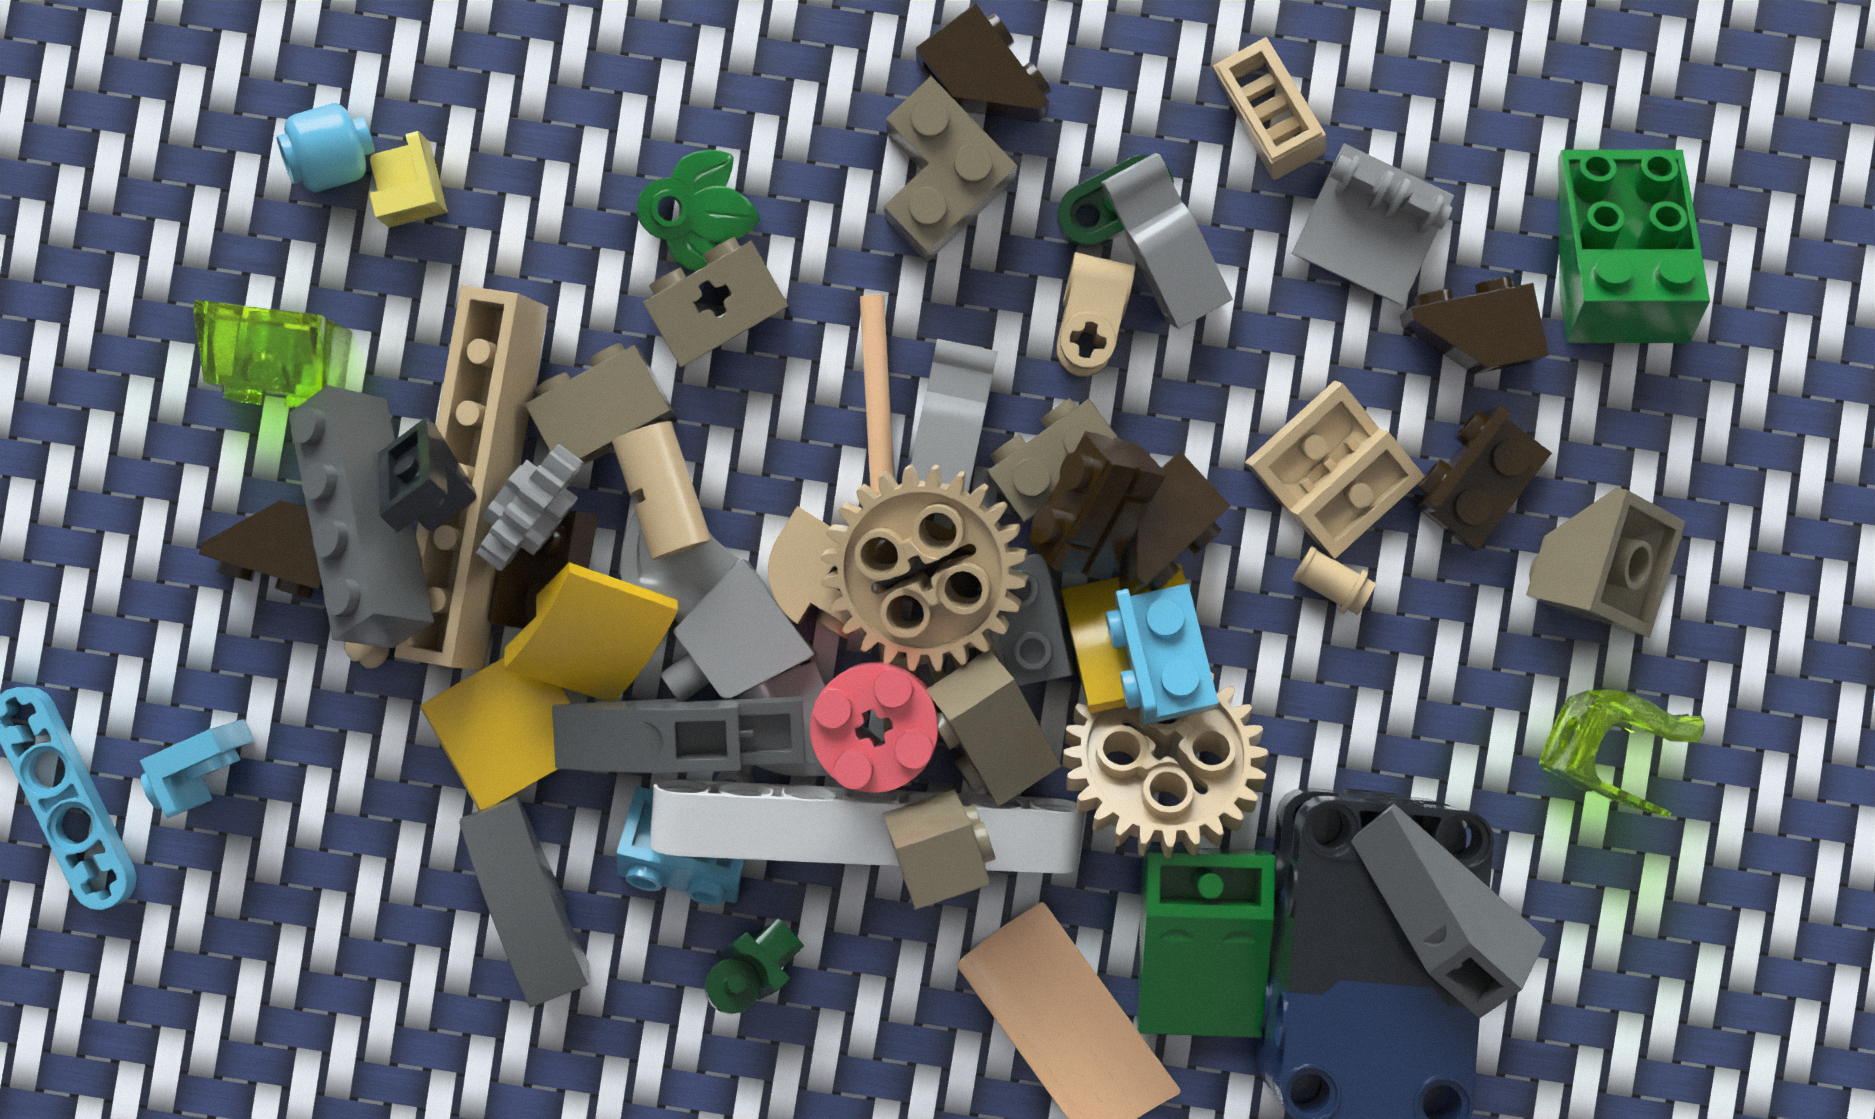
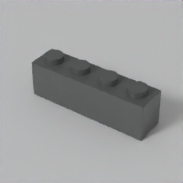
(365, 567)

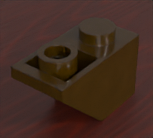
(980, 71)
(1483, 330)
(1176, 519)
(272, 543)

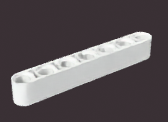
(845, 824)

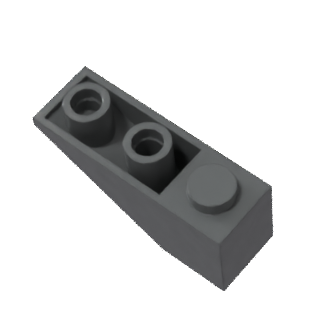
(1449, 915)

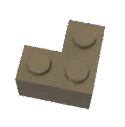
(958, 165)

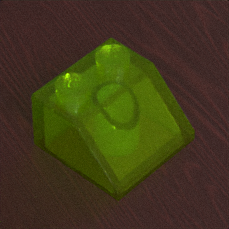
(269, 352)

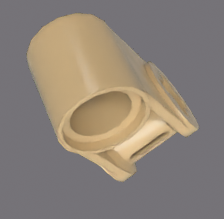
(1095, 305)

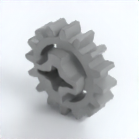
(529, 507)

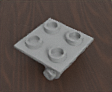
(1373, 224)

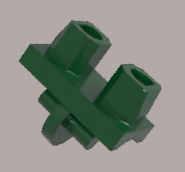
(751, 968)

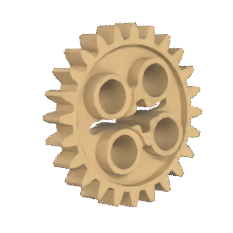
(900, 517)
(1125, 791)

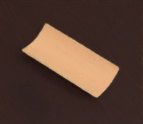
(1065, 1020)

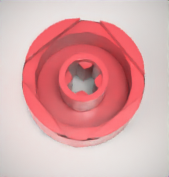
(860, 759)

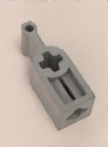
(1166, 242)
(953, 410)

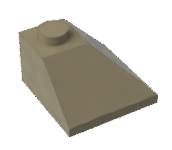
(1609, 562)

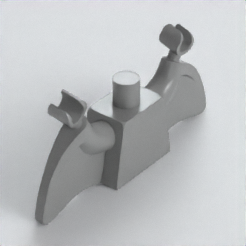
(731, 634)

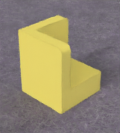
(406, 183)

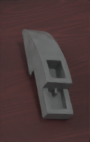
(678, 735)

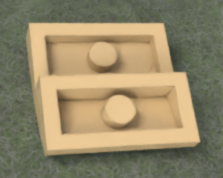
(1334, 469)

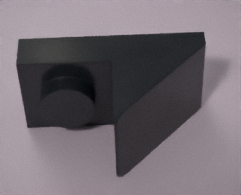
(421, 479)

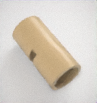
(665, 493)

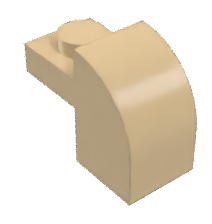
(797, 572)

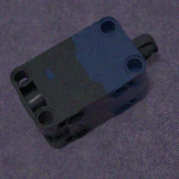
(1347, 1001)

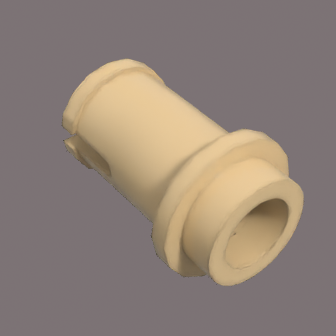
(1335, 581)

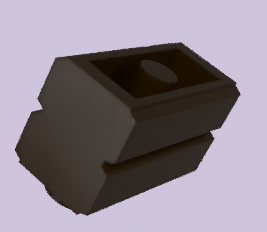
(1096, 506)

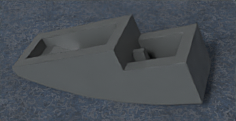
(524, 902)

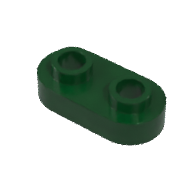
(1092, 195)

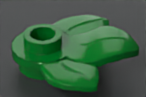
(707, 208)

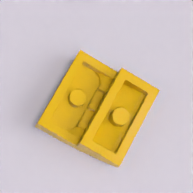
(591, 633)
(1095, 657)
(496, 731)

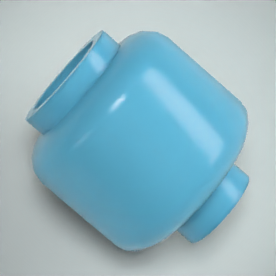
(325, 147)

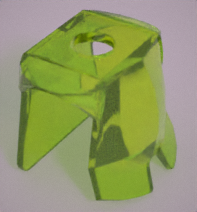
(1595, 715)

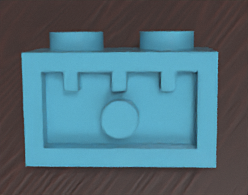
(1164, 654)
(175, 774)
(702, 878)

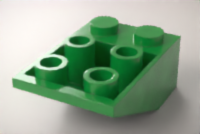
(1628, 248)
(1205, 941)

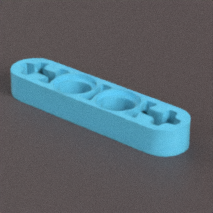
(73, 792)

